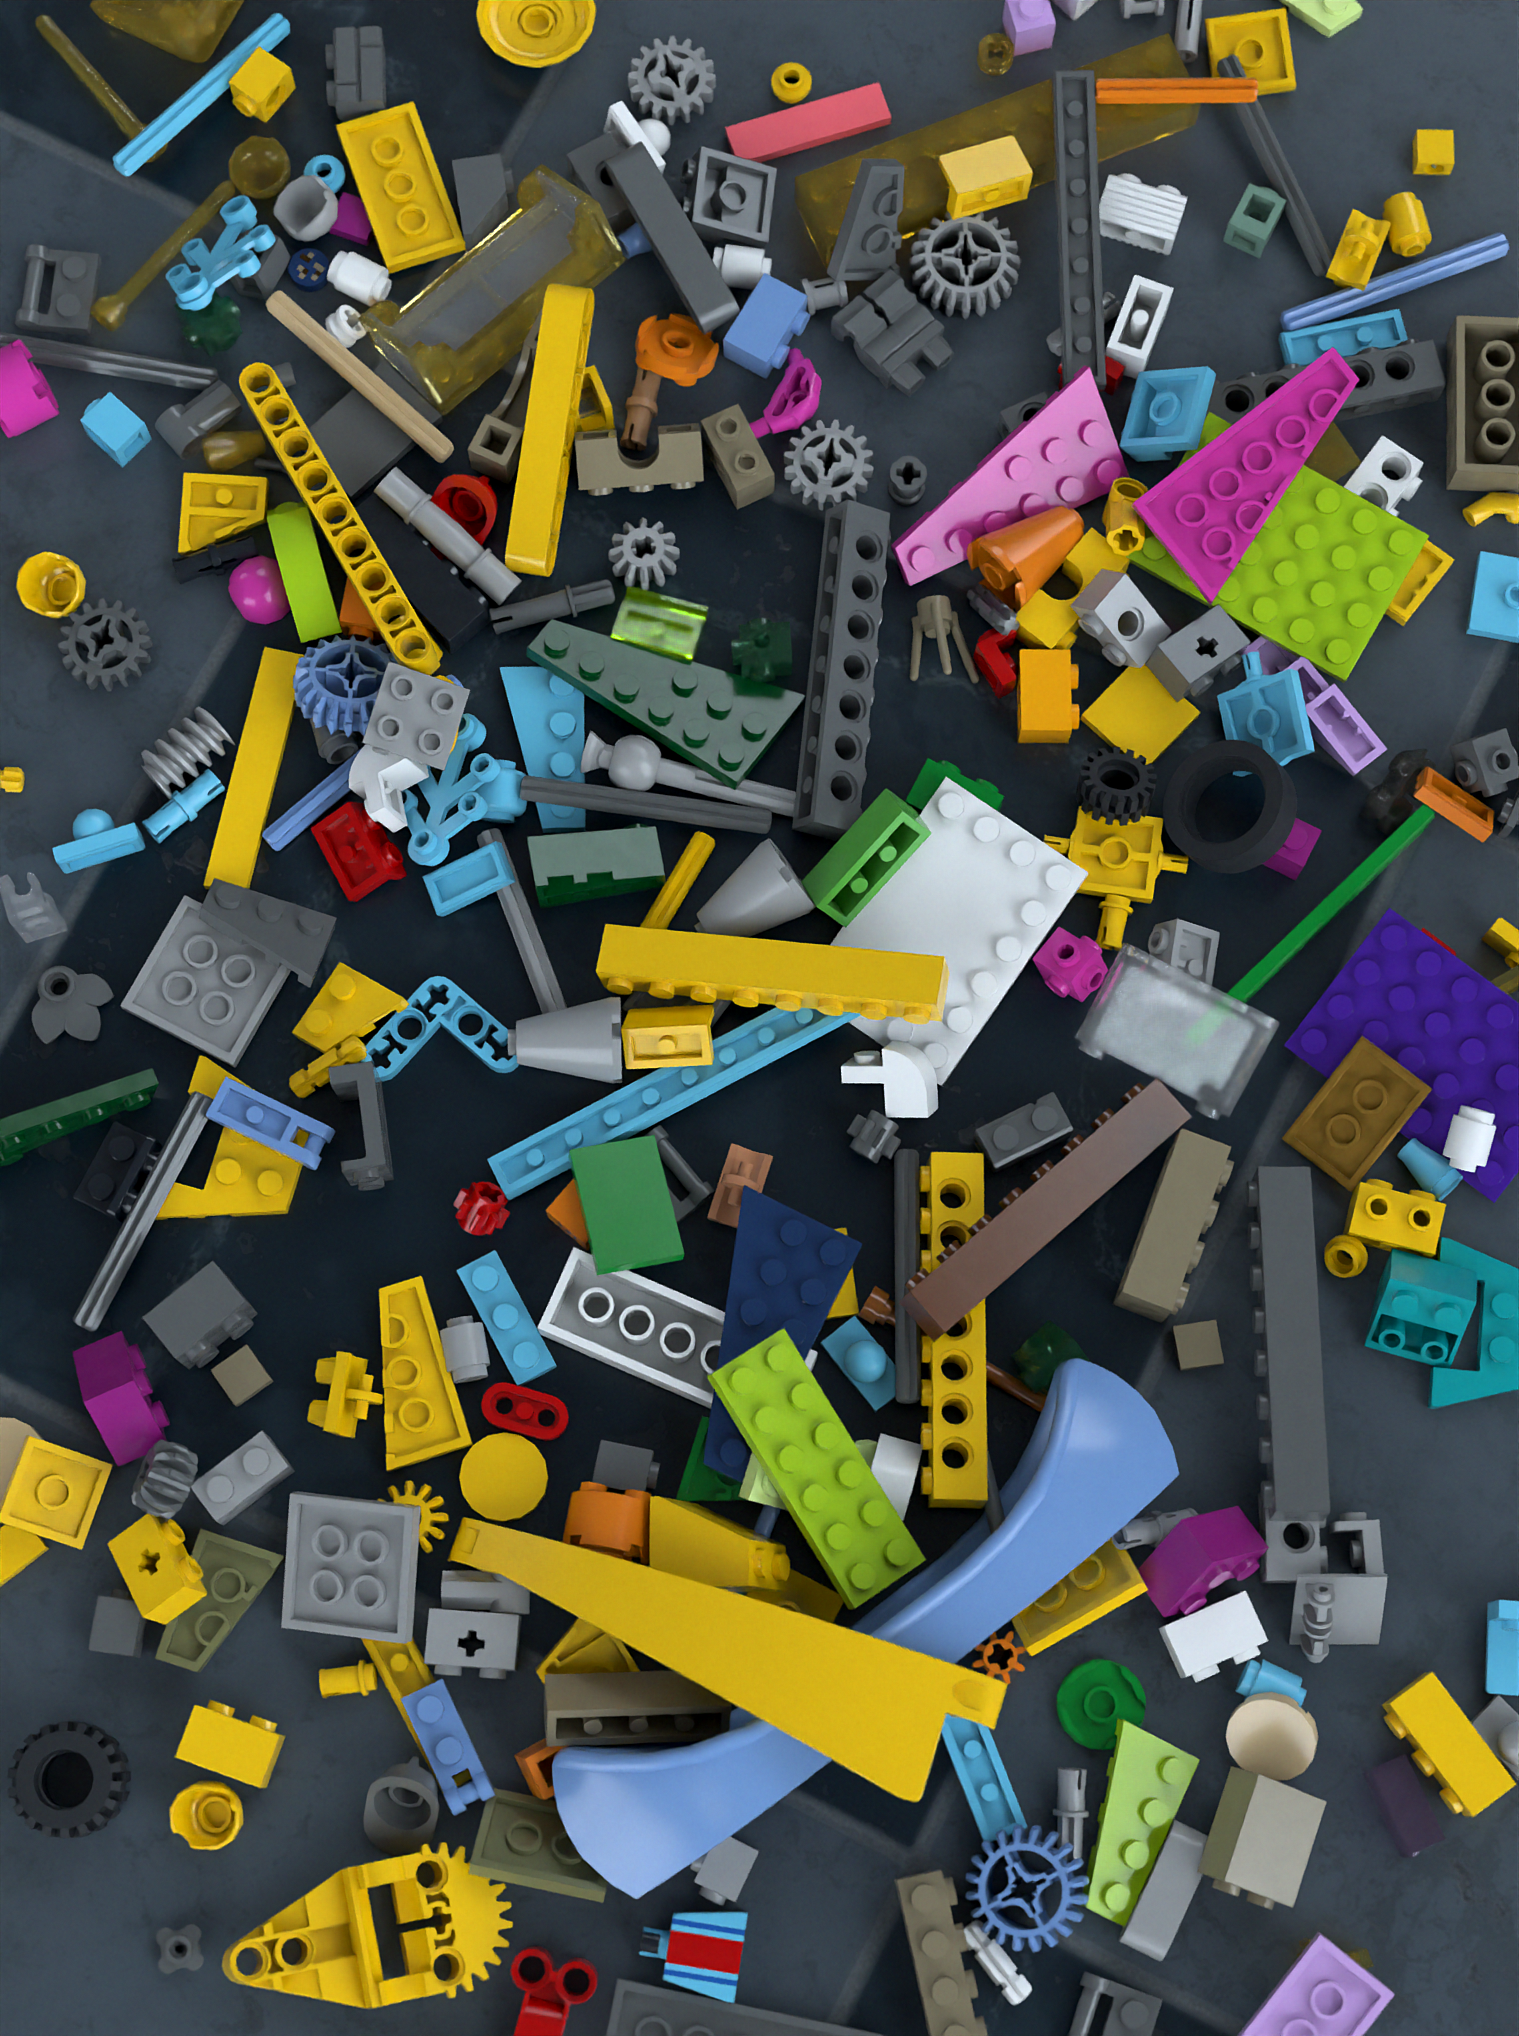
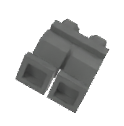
(898, 341)

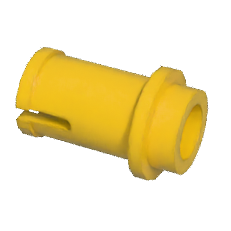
(1113, 921)
(348, 1679)

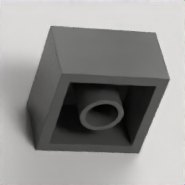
(201, 1316)

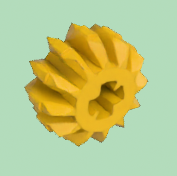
(428, 1517)

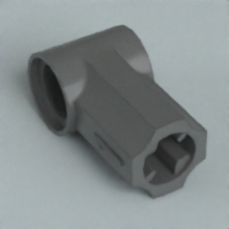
(188, 424)

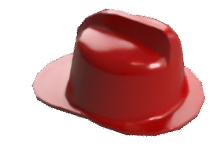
(469, 503)

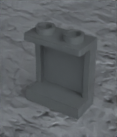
(363, 1083)

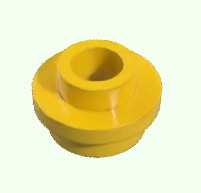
(791, 92)
(1341, 1265)

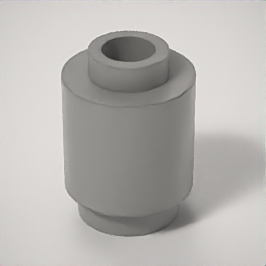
(465, 1349)

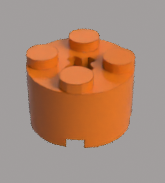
(609, 1522)

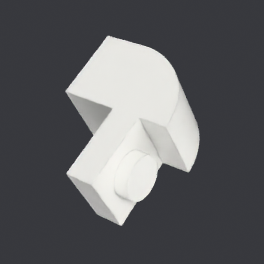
(380, 784)
(906, 1076)
(896, 1469)

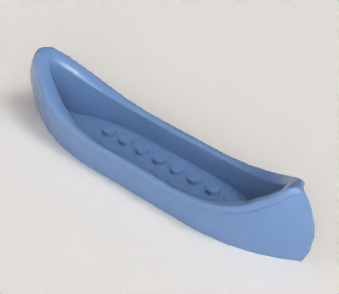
(1083, 1477)

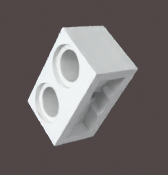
(1374, 487)

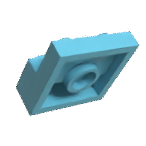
(1167, 412)

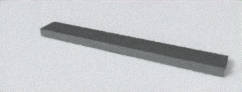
(1078, 224)

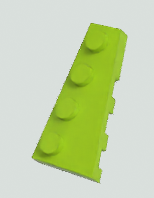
(1138, 1809)

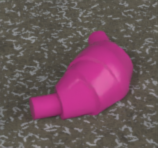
(794, 398)

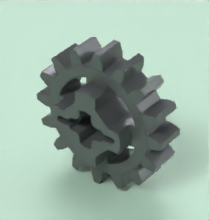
(114, 660)

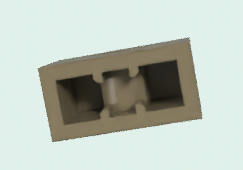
(737, 456)

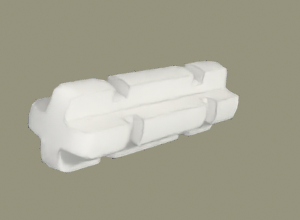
(996, 1963)

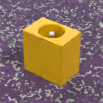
(1433, 152)

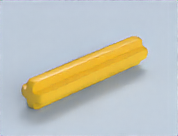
(679, 882)

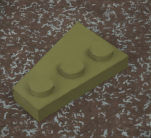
(233, 1579)

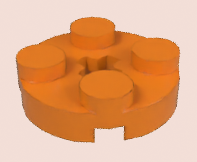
(657, 349)

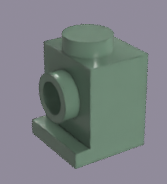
(1254, 220)

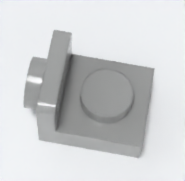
(1367, 1548)

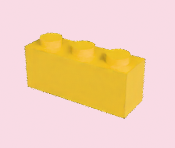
(1447, 1745)

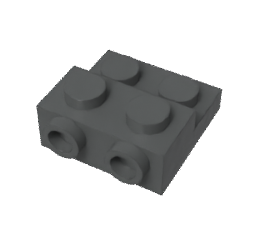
(728, 197)

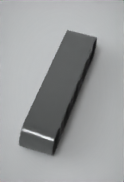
(672, 237)

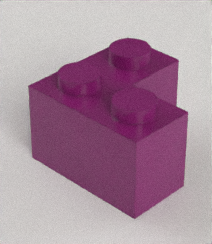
(118, 1397)
(1200, 1556)

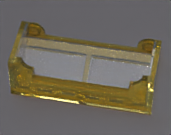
(490, 298)

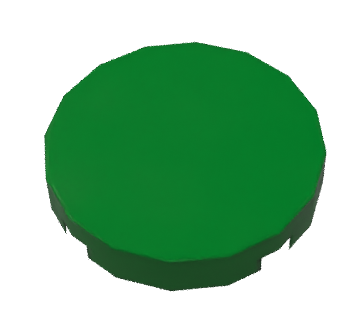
(1095, 1698)

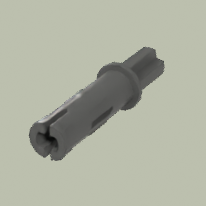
(553, 605)

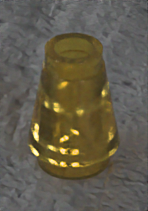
(232, 448)

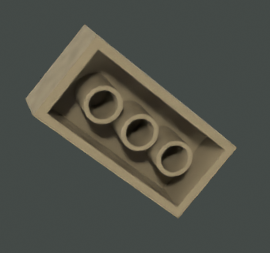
(1482, 404)
(1172, 1224)

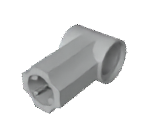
(483, 1592)

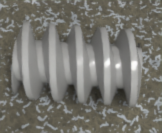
(184, 751)

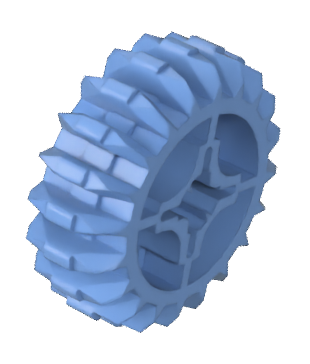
(324, 681)
(1035, 1908)

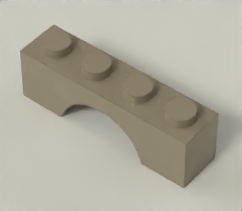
(500, 436)

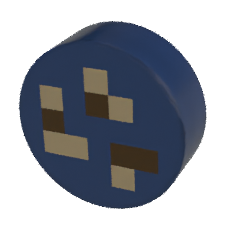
(309, 270)

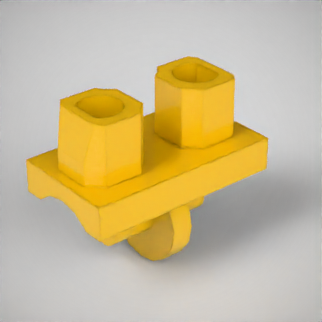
(1358, 251)
(348, 1394)

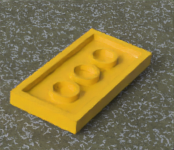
(400, 187)

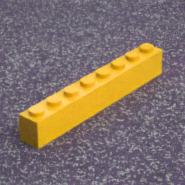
(773, 973)

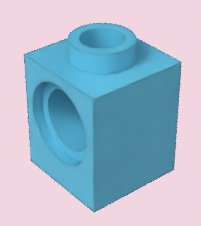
(115, 428)

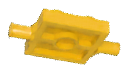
(1118, 857)

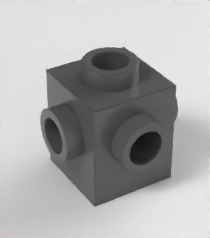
(1485, 762)

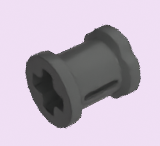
(907, 494)

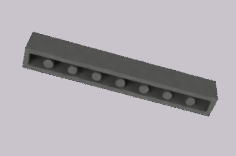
(1289, 1345)

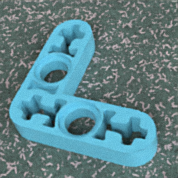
(448, 1017)

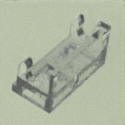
(31, 914)

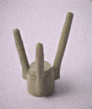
(936, 621)

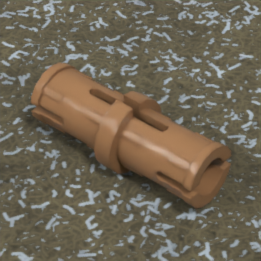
(641, 409)

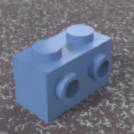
(766, 326)

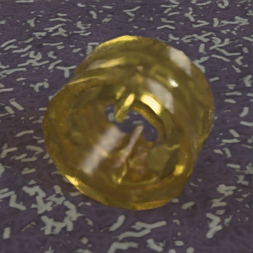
(995, 43)

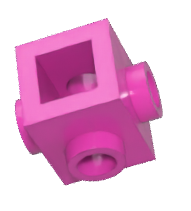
(1071, 964)

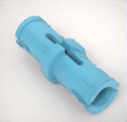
(183, 806)

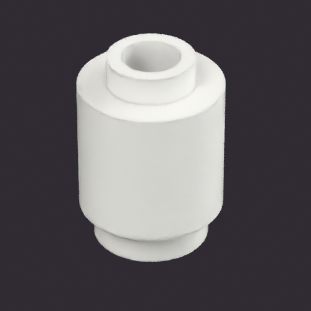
(741, 265)
(359, 278)
(1469, 1138)

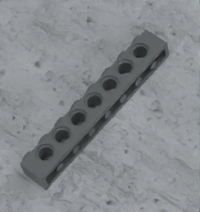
(833, 648)

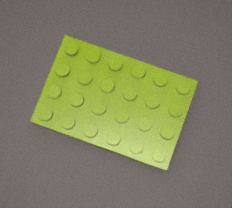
(1313, 571)

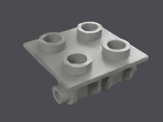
(415, 716)
(1336, 1611)

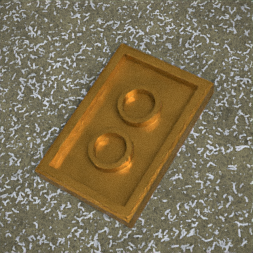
(1356, 1113)

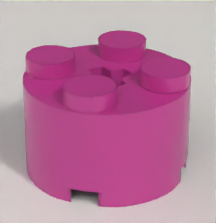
(24, 391)

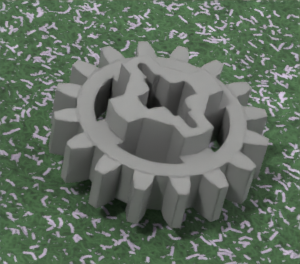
(683, 68)
(846, 467)

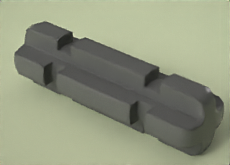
(993, 609)

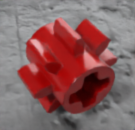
(481, 1208)

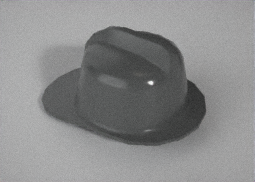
(402, 1809)

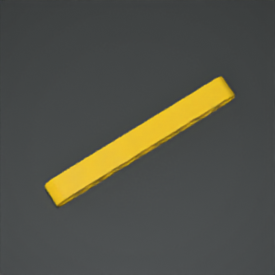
(332, 502)

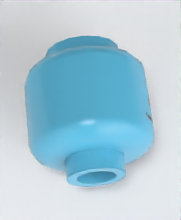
(503, 794)

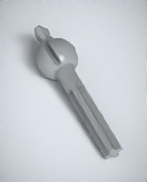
(637, 764)

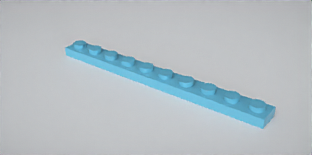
(659, 1096)

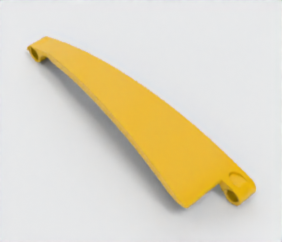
(814, 1680)

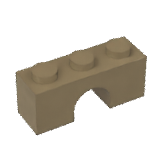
(674, 462)

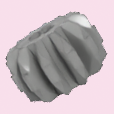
(637, 542)

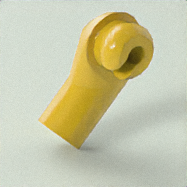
(1493, 504)

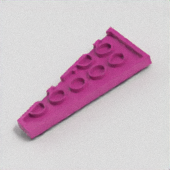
(1229, 488)

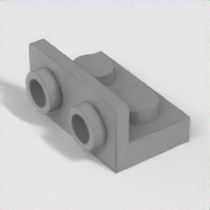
(1186, 947)

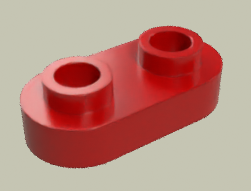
(525, 1412)

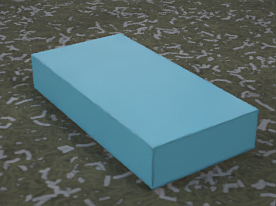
(469, 879)

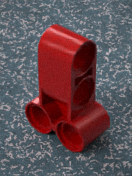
(548, 1999)

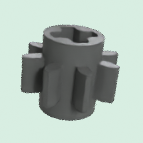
(874, 1136)

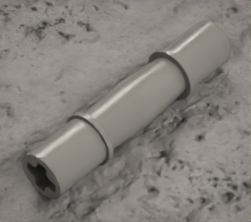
(447, 535)

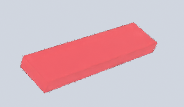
(809, 124)

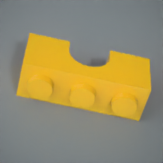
(1052, 622)

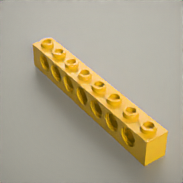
(967, 1485)

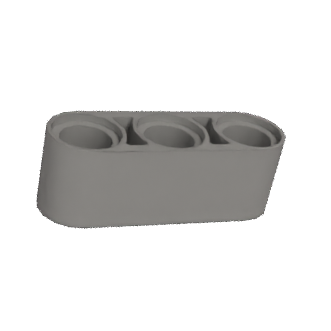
(1166, 1892)

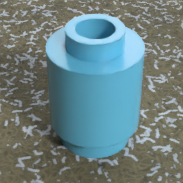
(1267, 1677)

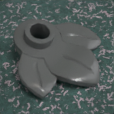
(72, 1011)

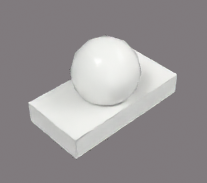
(648, 131)

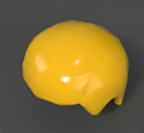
(51, 585)
(207, 1815)

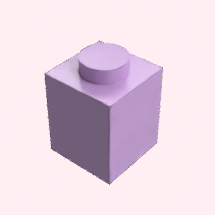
(1029, 25)

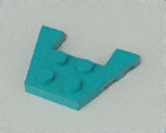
(1497, 1334)

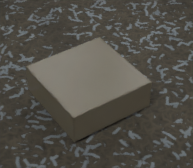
(1197, 1345)
(241, 1375)

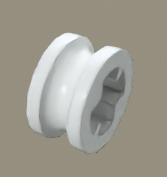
(345, 325)

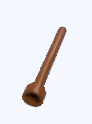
(882, 1310)

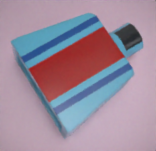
(700, 1950)

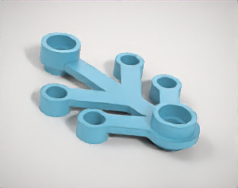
(196, 289)
(430, 838)

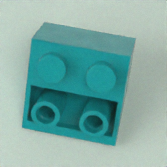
(1421, 1308)

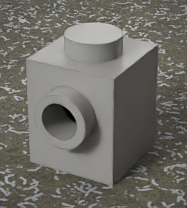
(724, 1870)

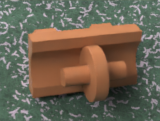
(740, 1169)

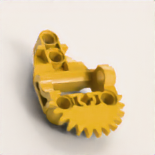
(340, 1941)

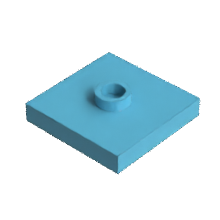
(1495, 598)

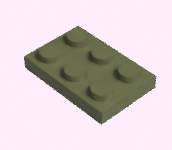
(528, 1846)

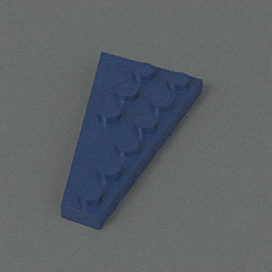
(780, 1278)

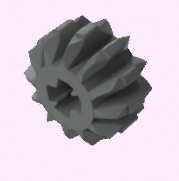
(164, 1479)

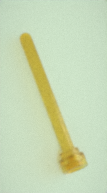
(93, 79)
(111, 310)

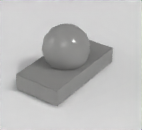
(1500, 1730)

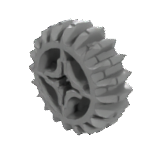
(996, 259)

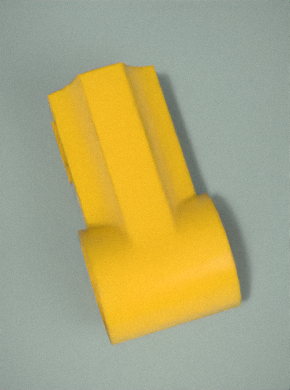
(1123, 525)

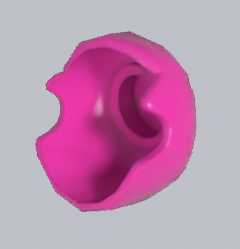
(259, 590)

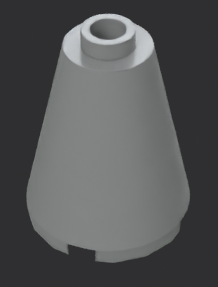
(756, 896)
(573, 1041)

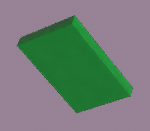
(626, 1205)

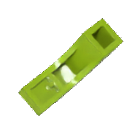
(303, 571)

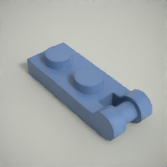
(269, 1122)
(447, 1745)

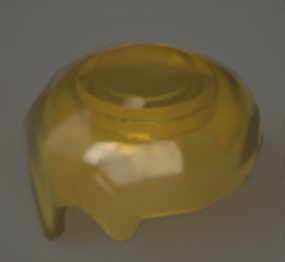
(260, 167)

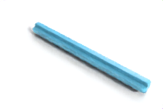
(197, 97)

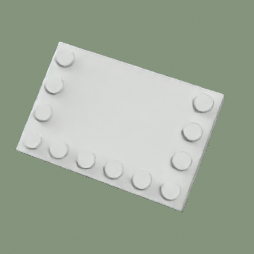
(970, 894)

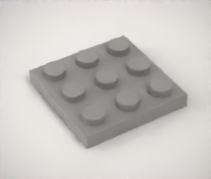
(205, 986)
(351, 1567)

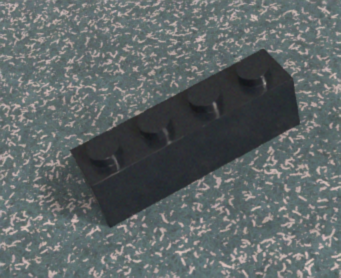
(430, 584)

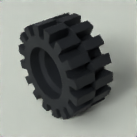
(1112, 802)

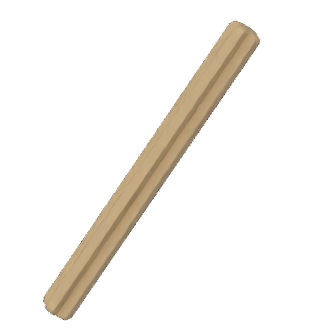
(360, 376)

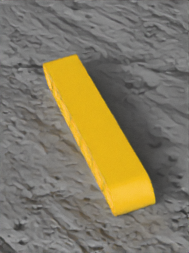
(549, 429)

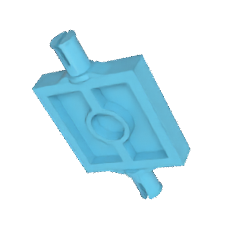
(1267, 713)

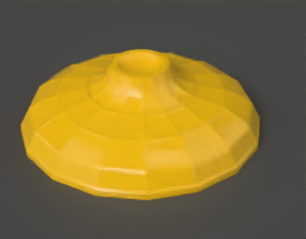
(535, 30)

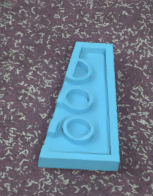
(550, 734)

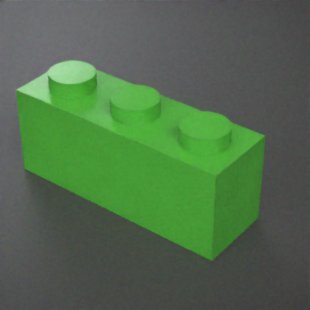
(866, 857)

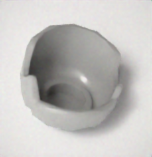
(306, 208)

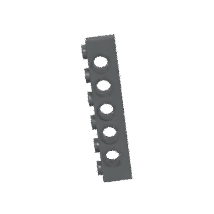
(1380, 393)

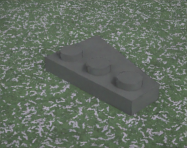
(869, 228)
(278, 928)

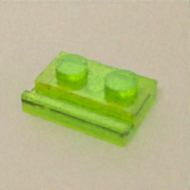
(660, 623)

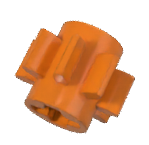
(1003, 1645)

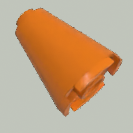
(1025, 553)

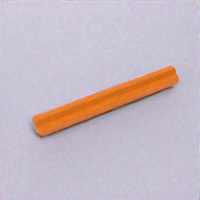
(1176, 90)

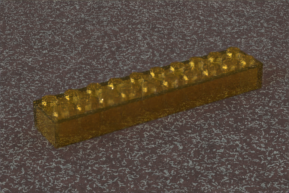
(1025, 114)

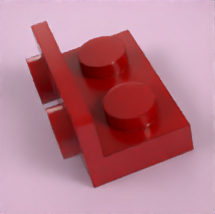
(358, 850)

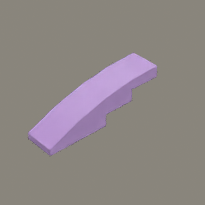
(1330, 715)

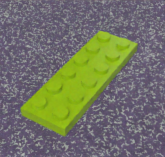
(816, 1468)

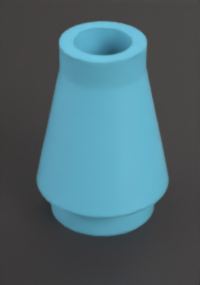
(1429, 1169)

